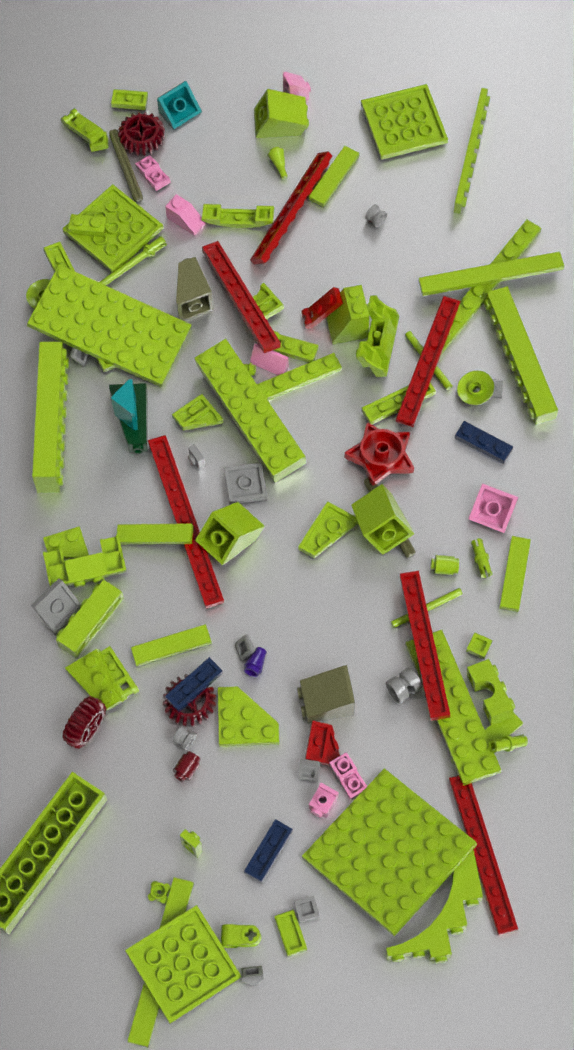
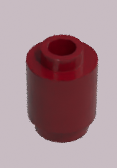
(186, 766)

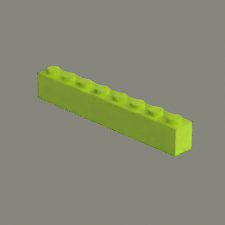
(521, 355)

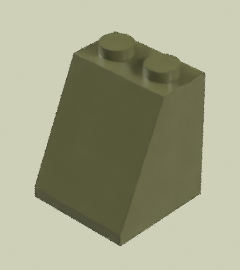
(193, 290)
(327, 695)

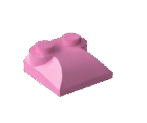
(493, 508)

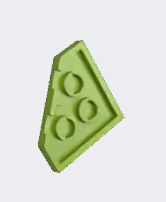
(243, 720)

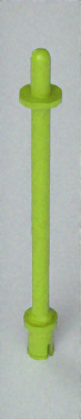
(148, 251)

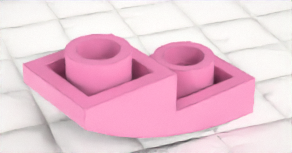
(152, 173)
(348, 775)

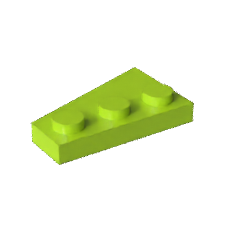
(327, 529)
(96, 678)

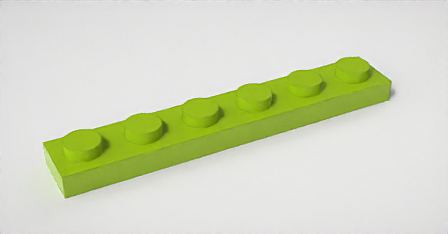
(300, 376)

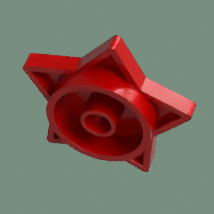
(381, 453)

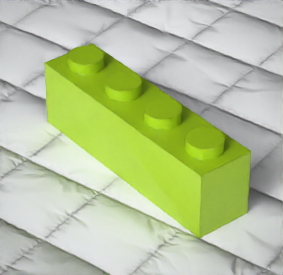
(89, 619)

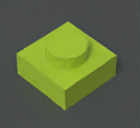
(100, 144)
(479, 646)

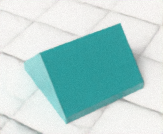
(178, 105)
(125, 404)

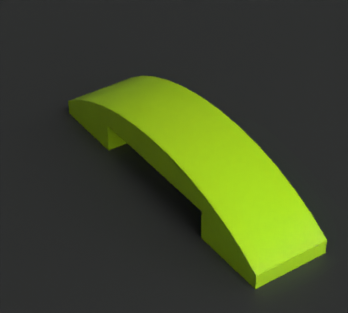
(237, 218)

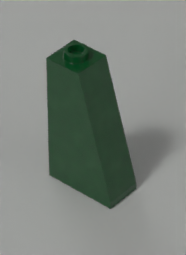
(136, 439)

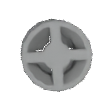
(376, 215)
(184, 737)

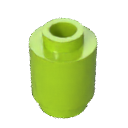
(444, 565)

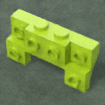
(378, 348)
(88, 568)

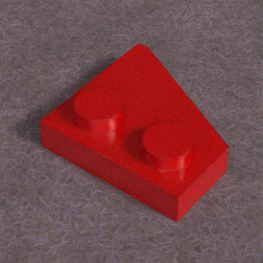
(322, 743)

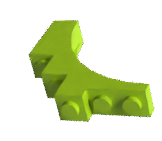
(434, 939)

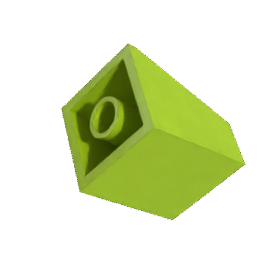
(280, 115)
(351, 319)
(381, 519)
(229, 532)

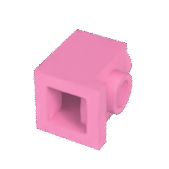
(323, 809)

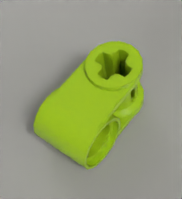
(235, 936)

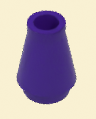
(255, 663)

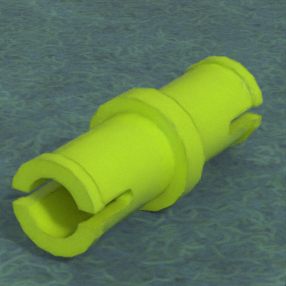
(481, 558)
(508, 743)

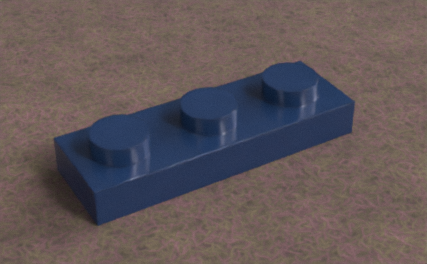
(483, 442)
(194, 684)
(268, 851)

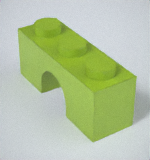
(485, 677)

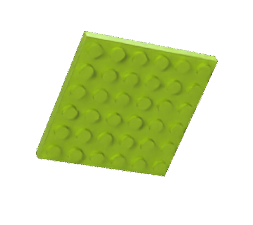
(389, 851)

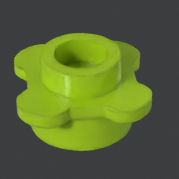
(157, 886)

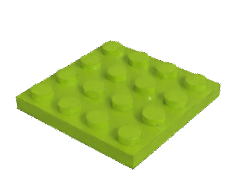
(404, 121)
(126, 230)
(183, 964)

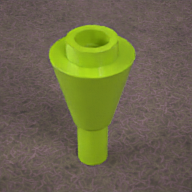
(277, 157)

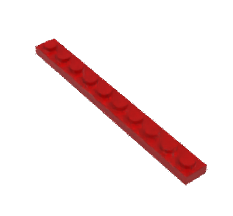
(183, 514)

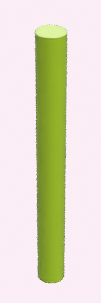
(439, 374)
(430, 606)

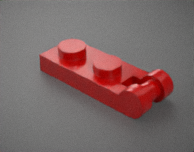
(322, 308)

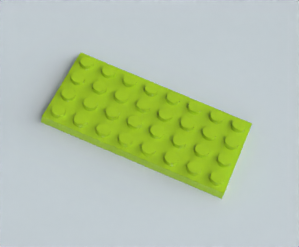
(109, 325)

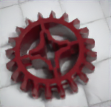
(152, 131)
(195, 715)
(84, 722)

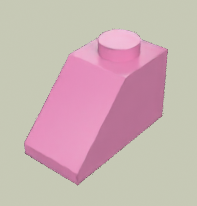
(295, 85)
(184, 215)

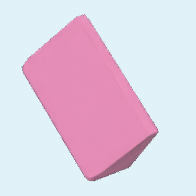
(270, 361)

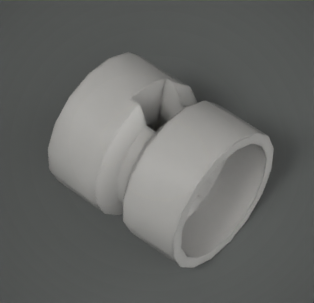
(405, 684)

